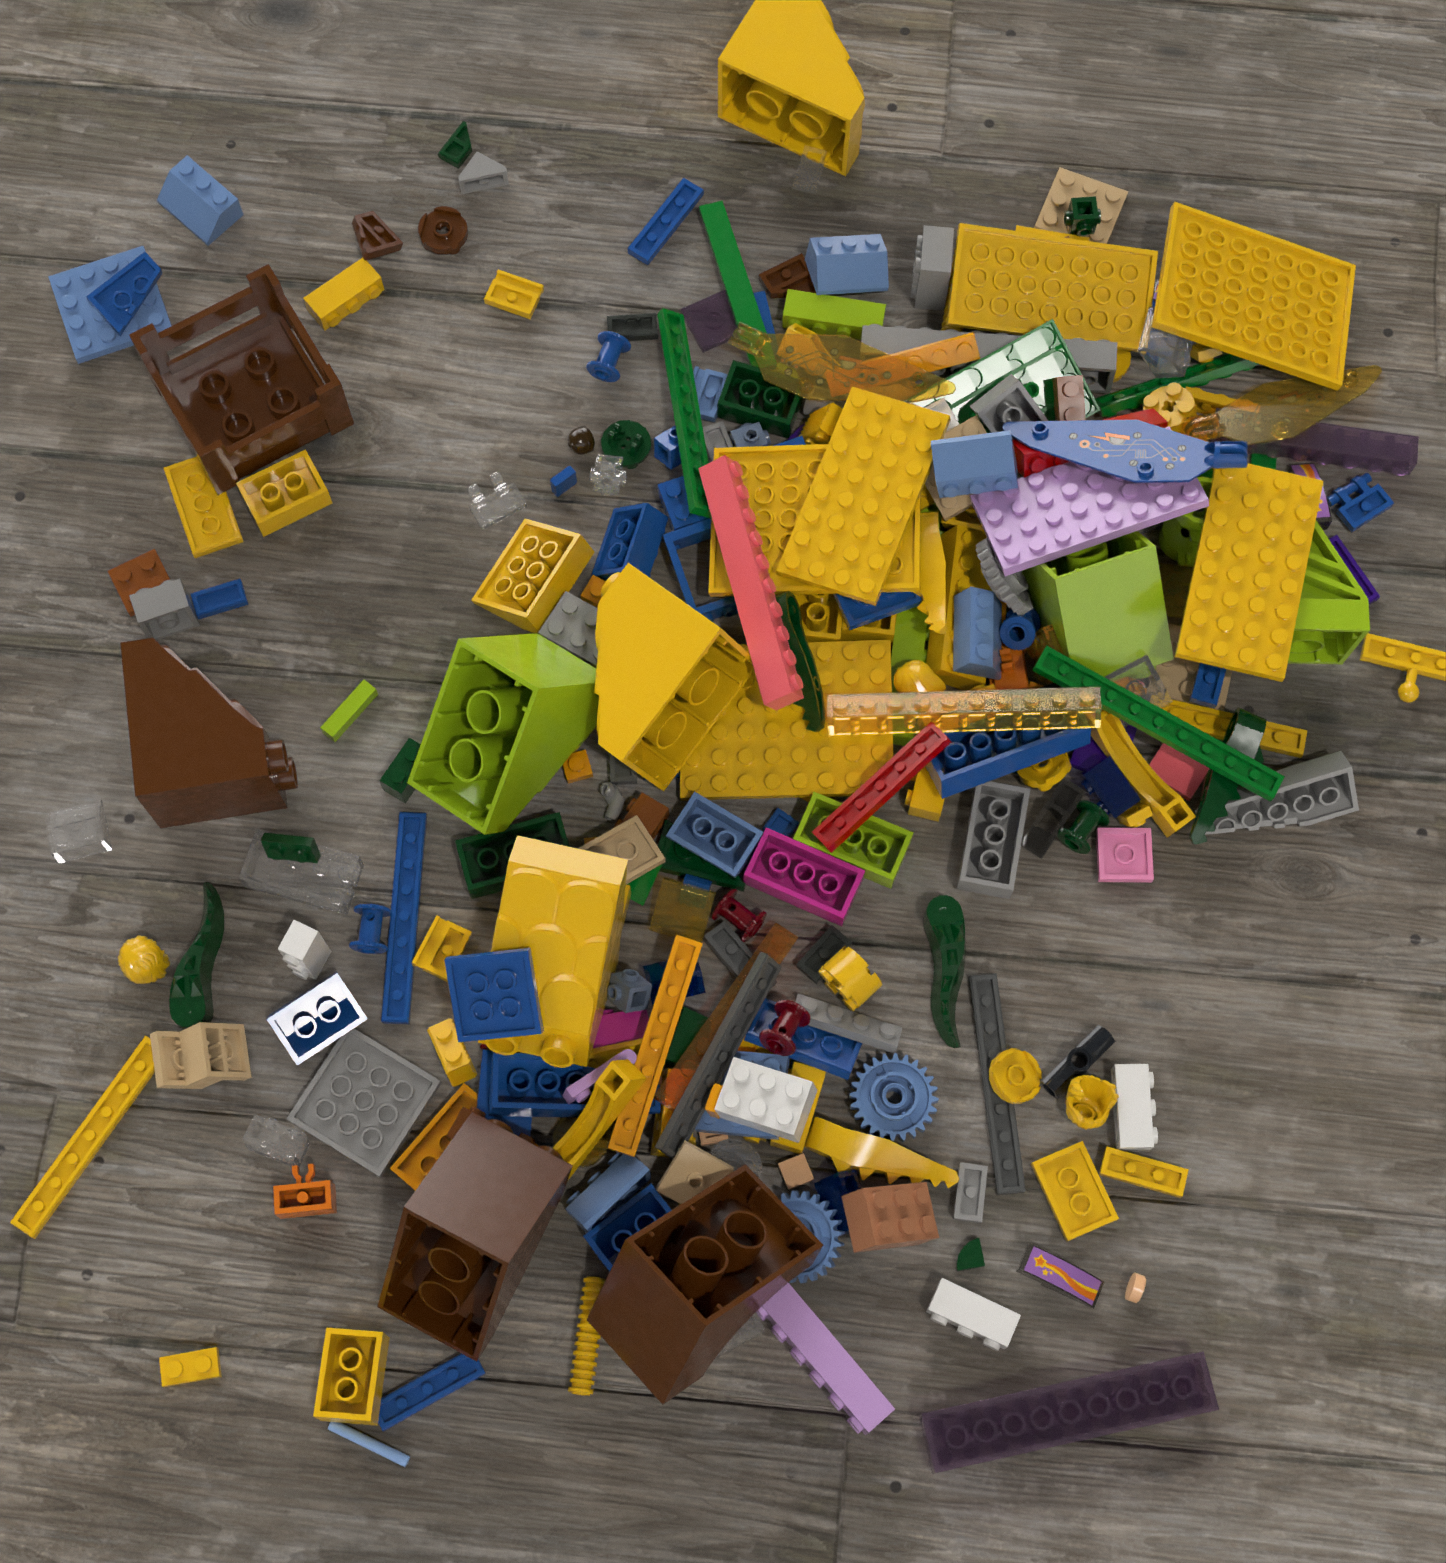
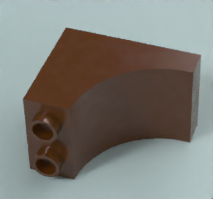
(698, 1279)

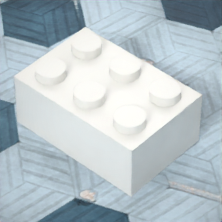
(766, 1099)

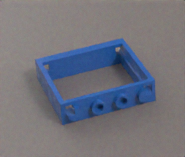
(686, 537)

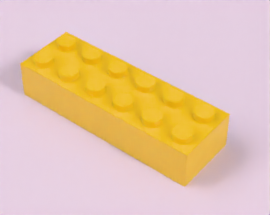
(962, 572)

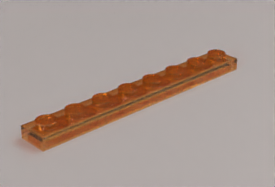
(775, 944)

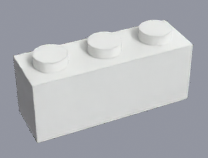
(304, 950)
(1134, 1108)
(972, 1315)

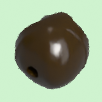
(581, 440)

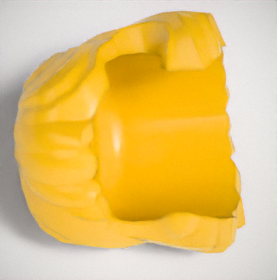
(917, 677)
(142, 960)
(1090, 1101)

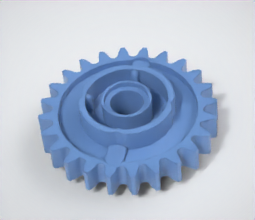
(896, 1077)
(821, 1224)

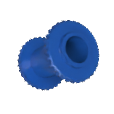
(612, 346)
(1019, 631)
(370, 930)

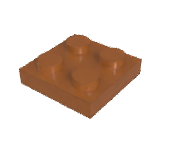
(138, 573)

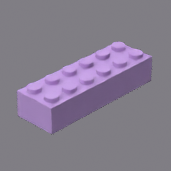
(826, 1359)

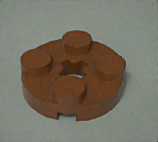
(443, 243)

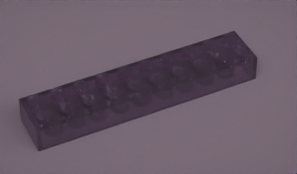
(1068, 1412)

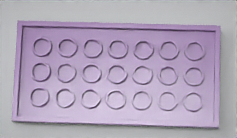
(1074, 510)

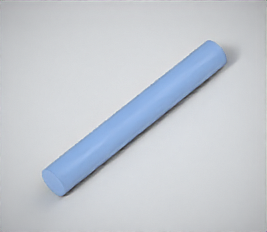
(369, 1443)

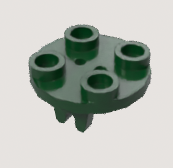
(636, 449)

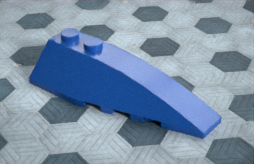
(532, 1088)

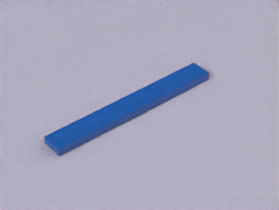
(404, 918)

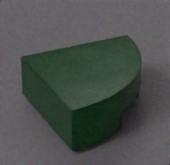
(970, 1256)

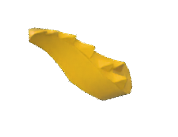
(932, 574)
(874, 1154)

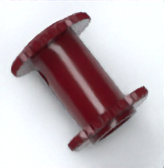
(740, 917)
(779, 1038)

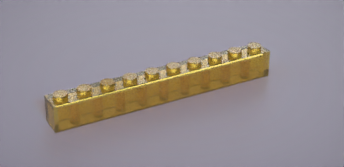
(964, 710)

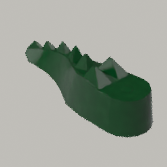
(805, 663)
(1244, 735)
(946, 936)
(191, 985)

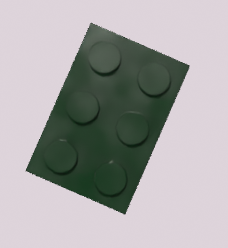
(753, 400)

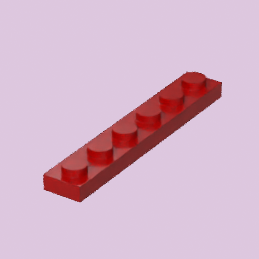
(881, 786)

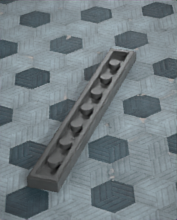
(719, 1054)
(1000, 1114)

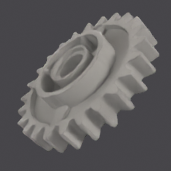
(1010, 588)

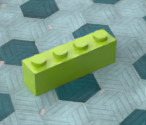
(831, 313)

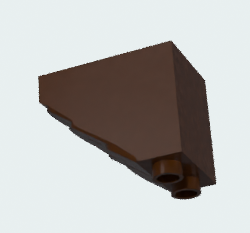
(195, 747)
(472, 1234)

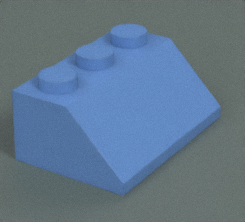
(199, 201)
(848, 264)
(974, 464)
(977, 633)
(715, 835)
(607, 1191)

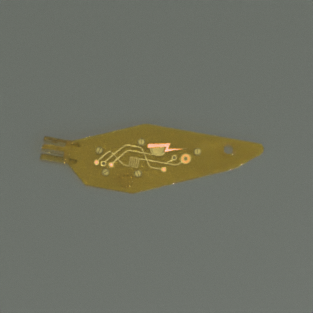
(833, 364)
(1280, 408)

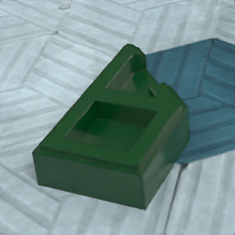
(457, 147)

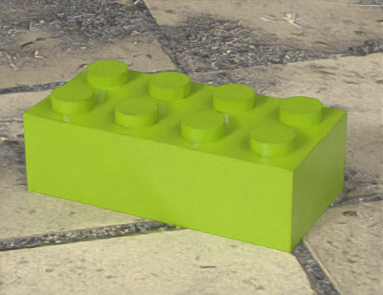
(874, 846)

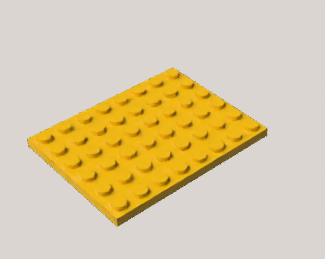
(1254, 296)
(777, 489)
(771, 752)

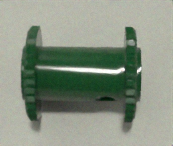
(1083, 826)

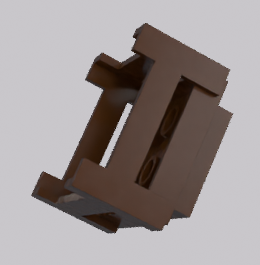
(248, 389)

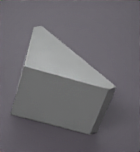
(482, 174)

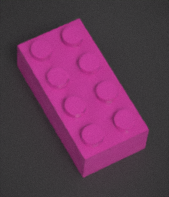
(803, 876)

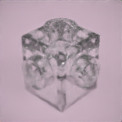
(608, 475)

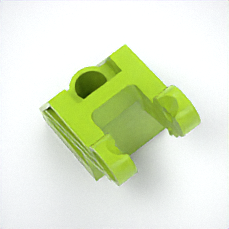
(1331, 605)

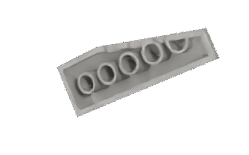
(1306, 796)

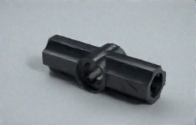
(1089, 1049)

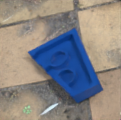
(125, 292)

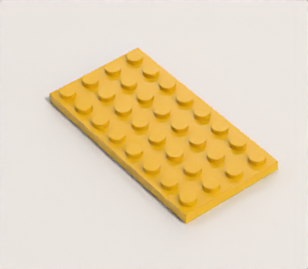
(1025, 279)
(863, 496)
(1250, 570)

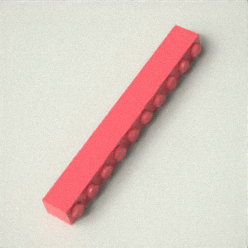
(751, 583)

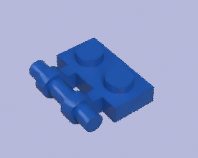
(1364, 507)

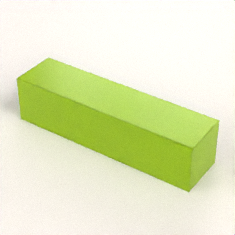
(349, 710)

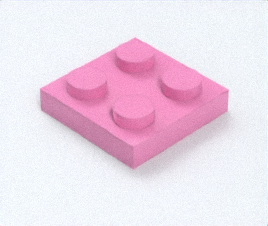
(1124, 855)

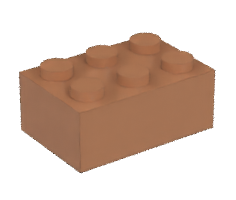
(890, 1216)

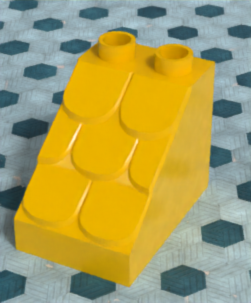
(793, 82)
(659, 675)
(571, 916)

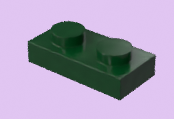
(290, 848)

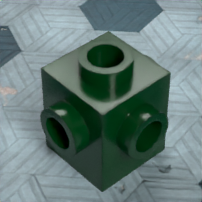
(1082, 216)

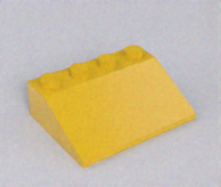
(533, 574)

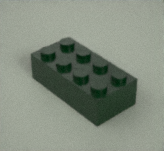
(487, 856)

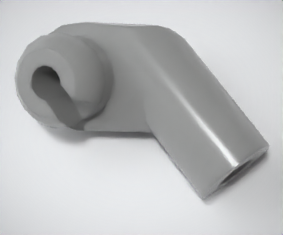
(614, 799)

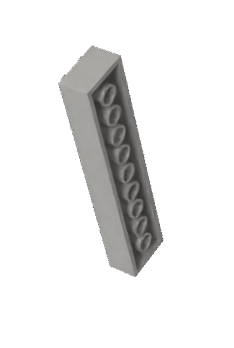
(1094, 358)

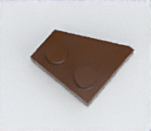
(374, 236)
(788, 275)

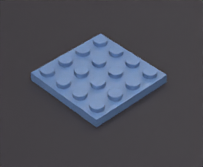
(86, 328)

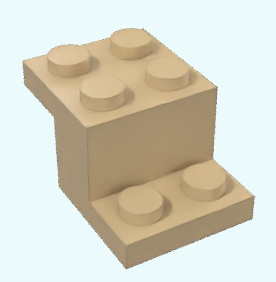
(200, 1055)

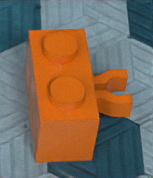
(1012, 670)
(304, 1198)

